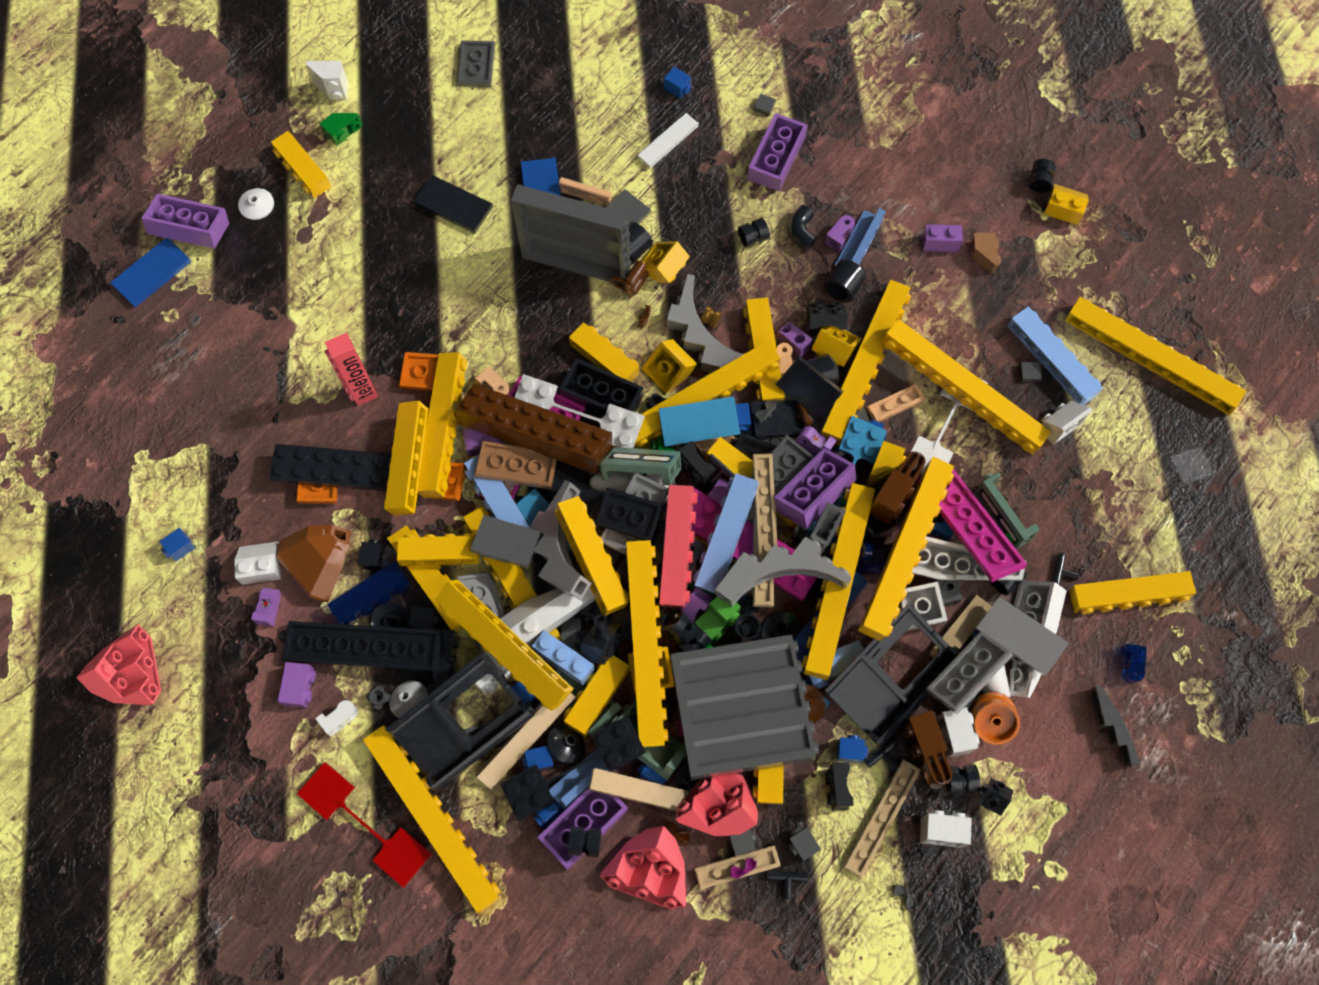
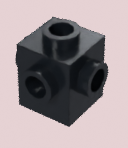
(995, 796)

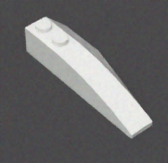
(952, 562)
(1044, 604)
(544, 613)

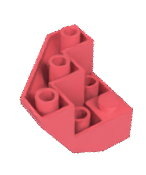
(124, 670)
(719, 806)
(649, 869)

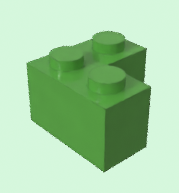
(718, 618)

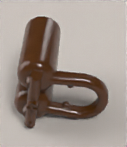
(633, 281)

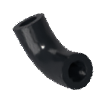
(798, 228)

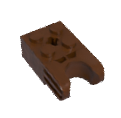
(898, 488)
(928, 749)

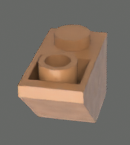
(984, 250)

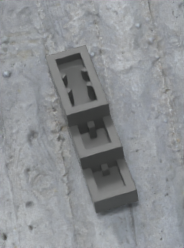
(826, 525)
(1110, 719)

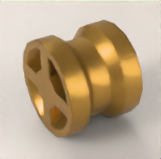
(711, 317)

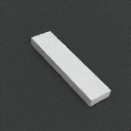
(668, 140)

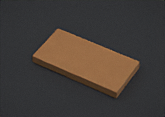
(515, 465)

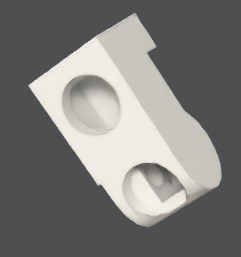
(339, 718)

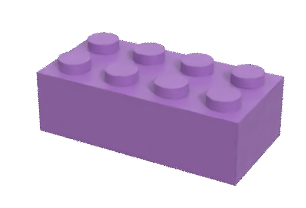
(777, 152)
(185, 221)
(816, 484)
(587, 811)

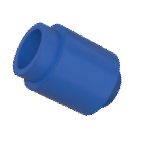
(650, 775)
(548, 815)

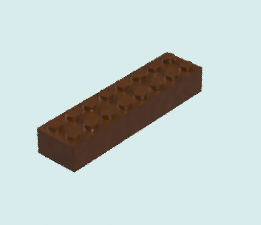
(534, 428)

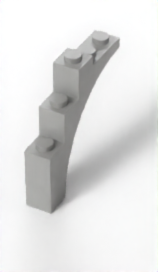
(695, 336)
(553, 548)
(778, 562)

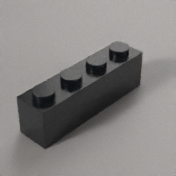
(587, 494)

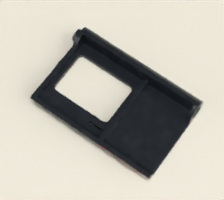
(872, 696)
(440, 742)

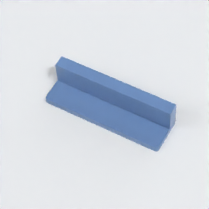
(862, 236)
(575, 782)

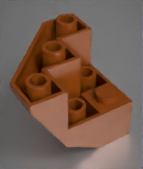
(315, 558)

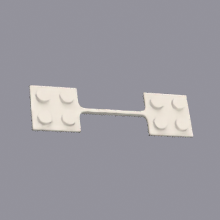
(620, 421)
(934, 448)

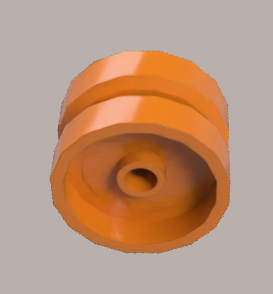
(995, 718)

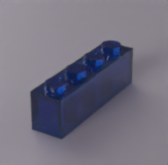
(369, 594)

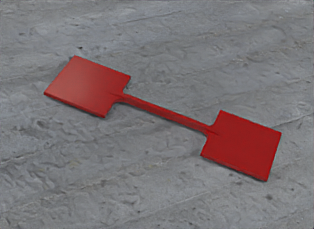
(400, 855)

